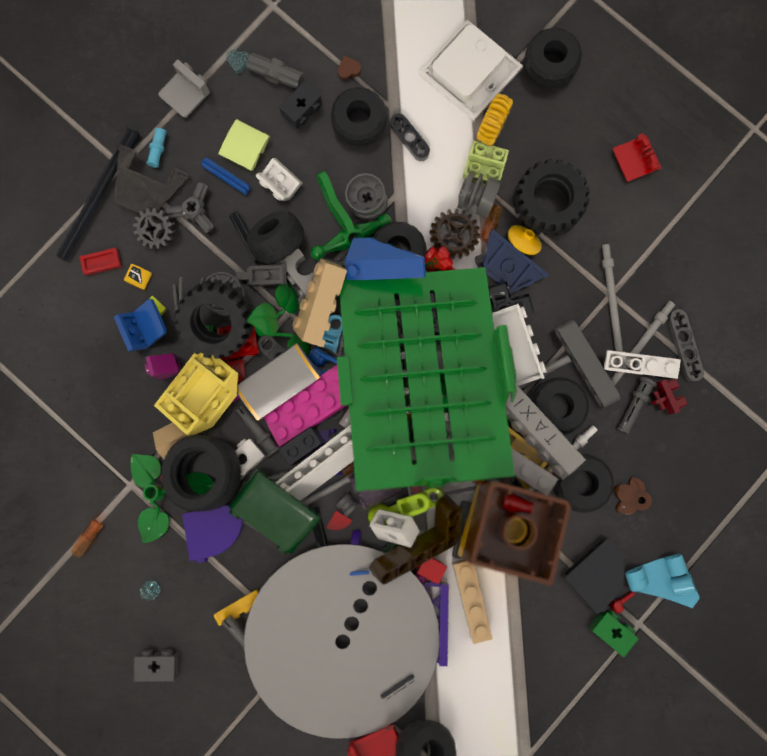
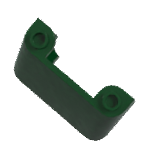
(274, 512)

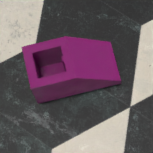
(163, 366)

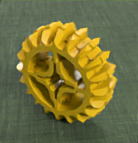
(494, 119)

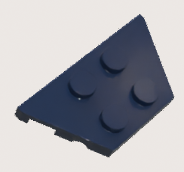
(509, 264)

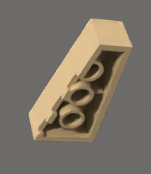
(319, 302)

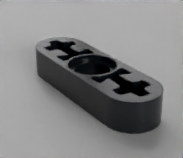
(421, 144)

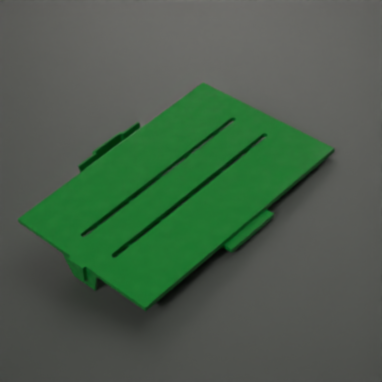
(475, 369)

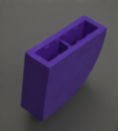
(210, 532)

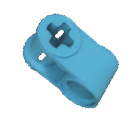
(333, 335)

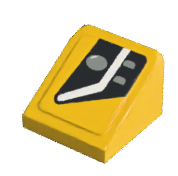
(137, 276)

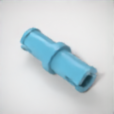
(156, 147)

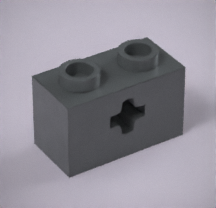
(146, 671)

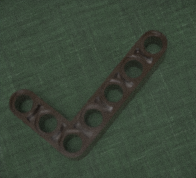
(426, 545)

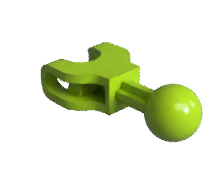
(409, 505)

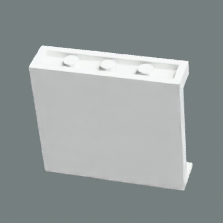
(524, 352)

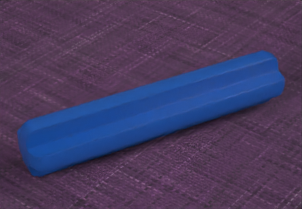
(225, 175)

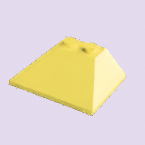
(199, 394)

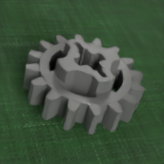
(151, 219)

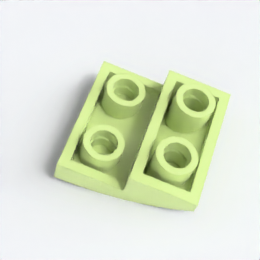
(244, 145)
(486, 160)

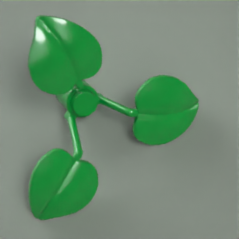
(265, 318)
(152, 522)

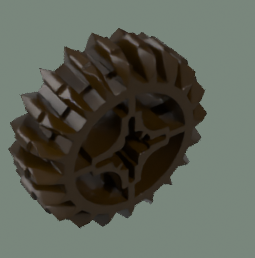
(467, 224)

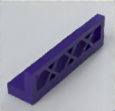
(443, 619)

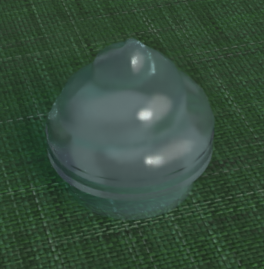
(149, 590)

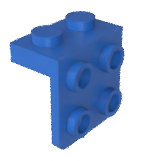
(141, 327)

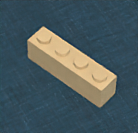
(472, 601)

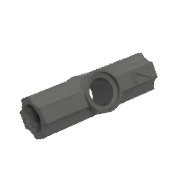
(274, 70)

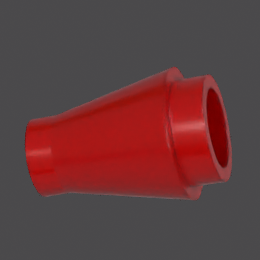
(516, 504)

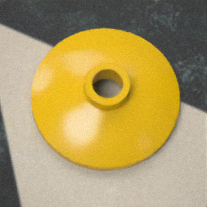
(524, 240)

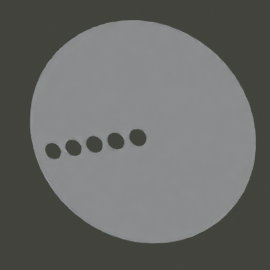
(295, 652)

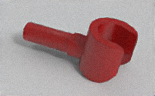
(616, 605)

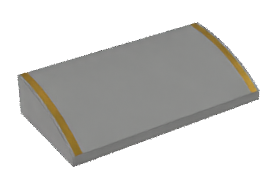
(277, 381)

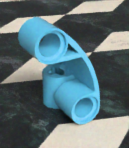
(666, 579)

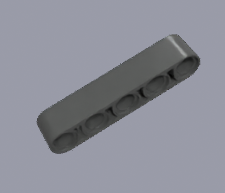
(587, 364)

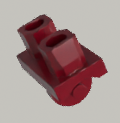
(665, 397)

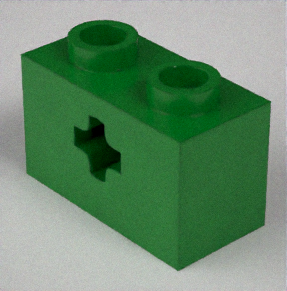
(624, 638)

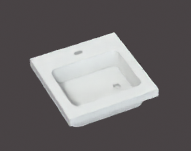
(468, 68)

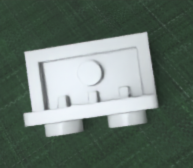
(279, 180)

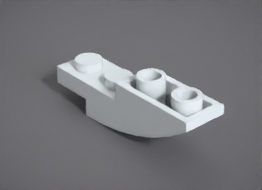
(642, 364)

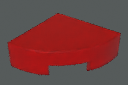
(338, 521)

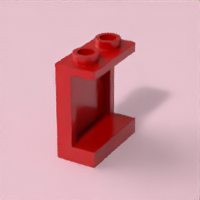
(376, 743)

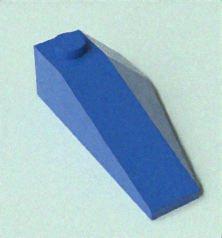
(376, 260)

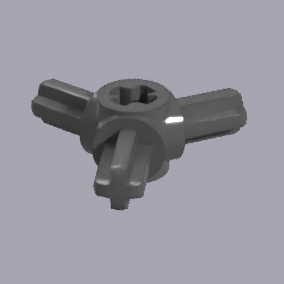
(197, 215)

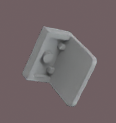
(184, 90)

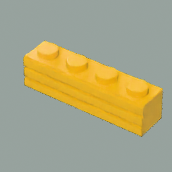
(236, 608)

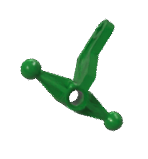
(340, 240)

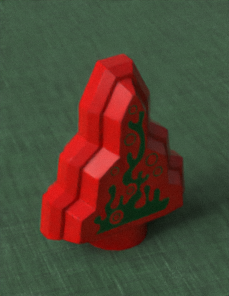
(438, 260)

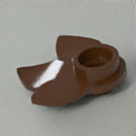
(629, 496)

